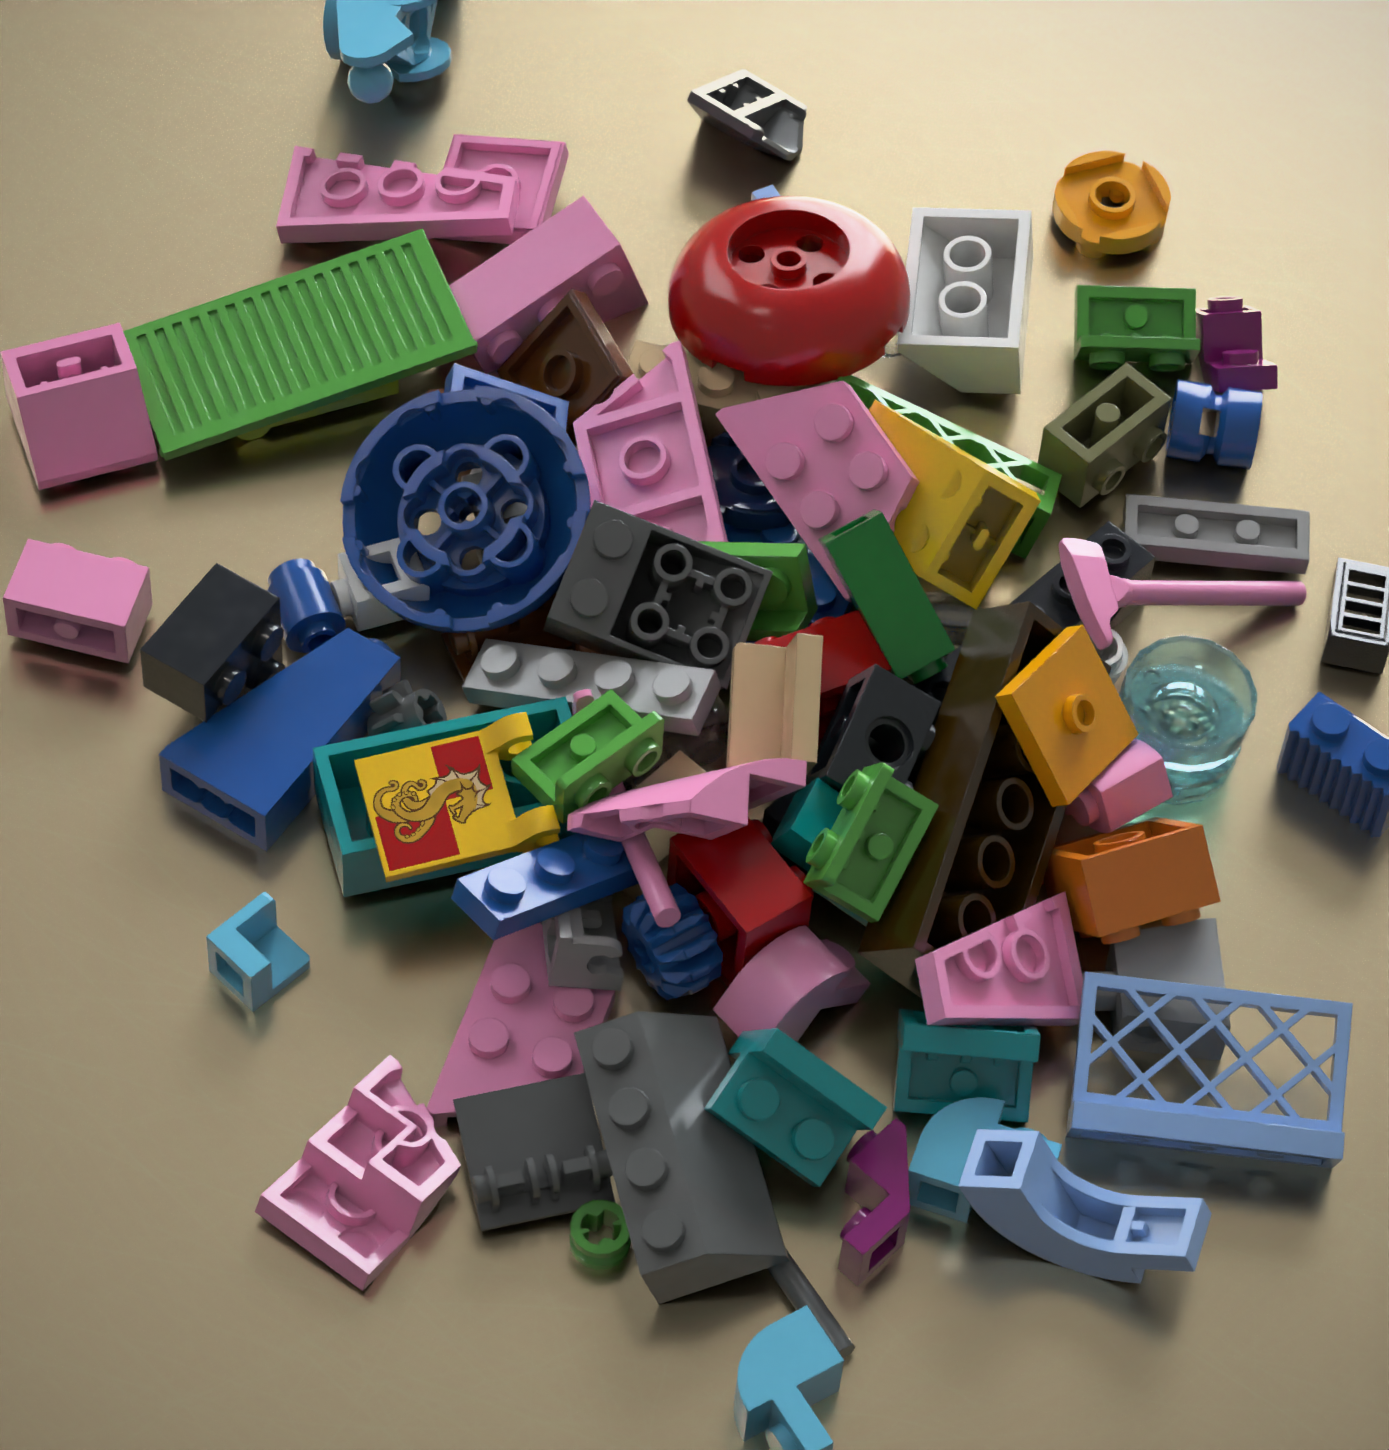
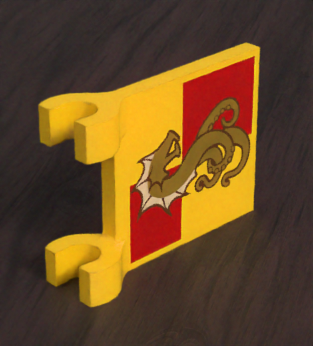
(450, 801)

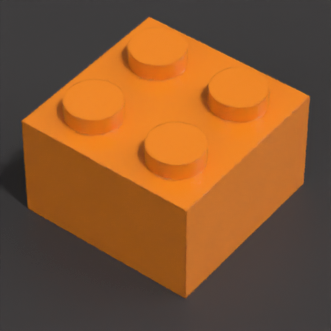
(1133, 878)

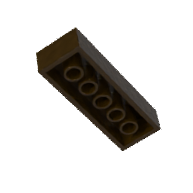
(993, 818)

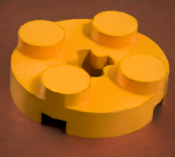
(1105, 229)

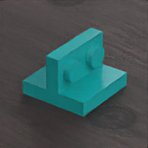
(961, 1063)
(791, 1103)

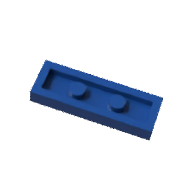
(543, 883)

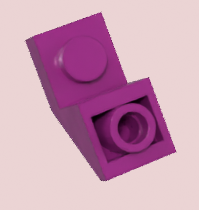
(1233, 346)
(881, 1187)

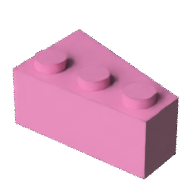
(529, 277)

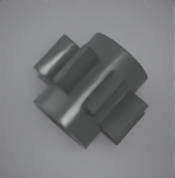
(403, 709)

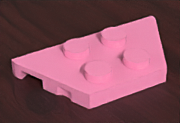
(651, 453)
(821, 460)
(516, 1025)

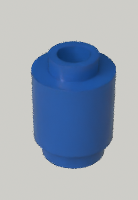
(306, 605)

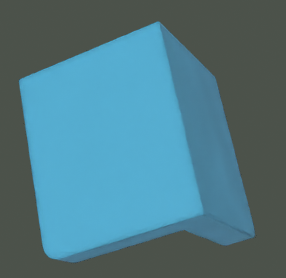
(254, 953)

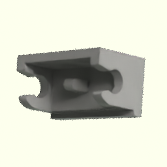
(584, 948)

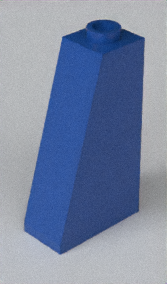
(256, 755)

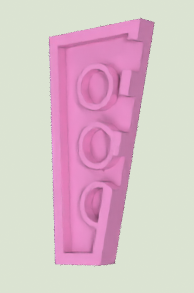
(371, 203)

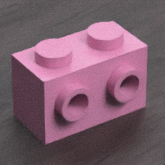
(78, 600)

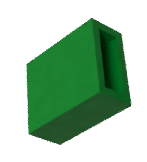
(888, 596)

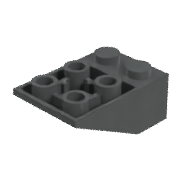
(655, 595)

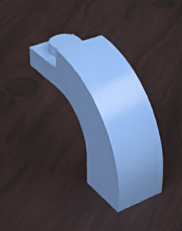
(1072, 1223)

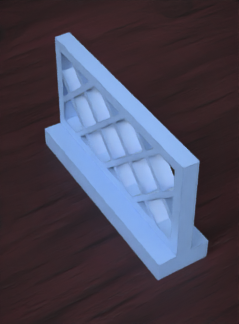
(1204, 1127)

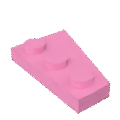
(1007, 972)

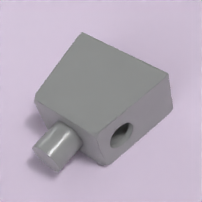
(1172, 954)

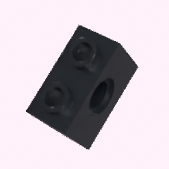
(879, 708)

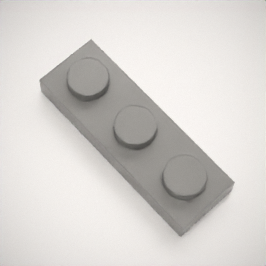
(1219, 533)

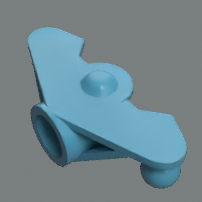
(384, 43)

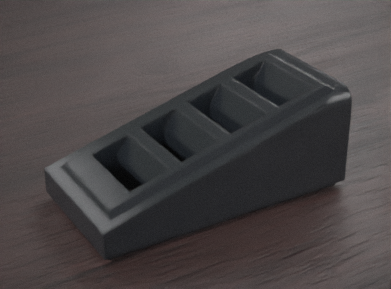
(1354, 647)

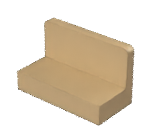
(775, 701)

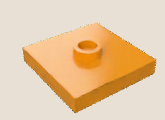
(1067, 715)

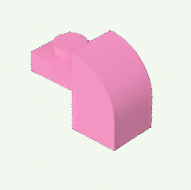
(791, 984)

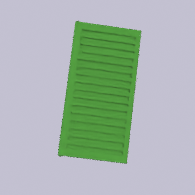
(297, 343)

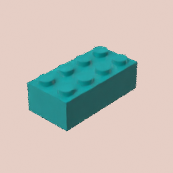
(345, 810)

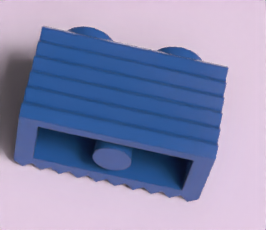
(1339, 762)

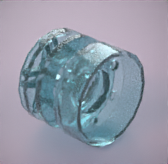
(1193, 709)

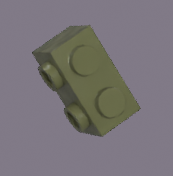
(1105, 434)

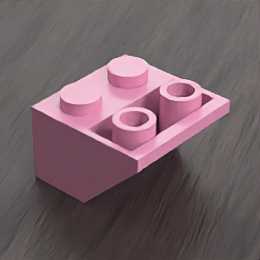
(78, 406)

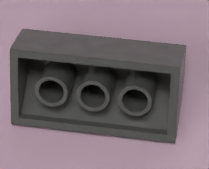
(681, 1174)

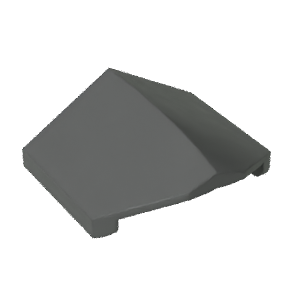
(752, 113)

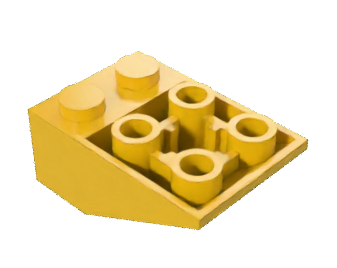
(960, 513)

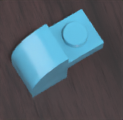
(944, 1152)
(780, 1378)

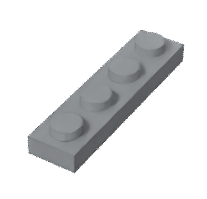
(523, 674)

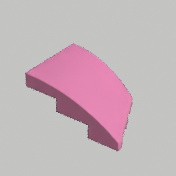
(693, 805)
(364, 1179)

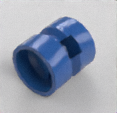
(1234, 428)

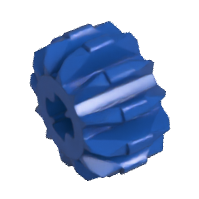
(676, 957)

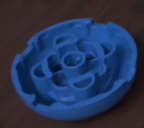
(413, 469)

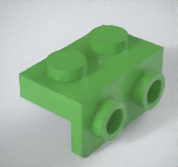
(1135, 326)
(590, 754)
(869, 842)

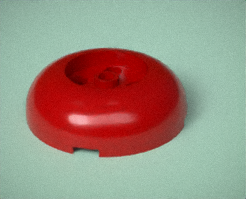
(789, 291)

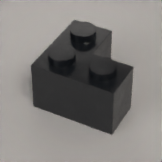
(215, 644)

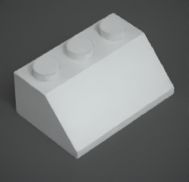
(969, 296)

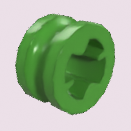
(608, 1251)

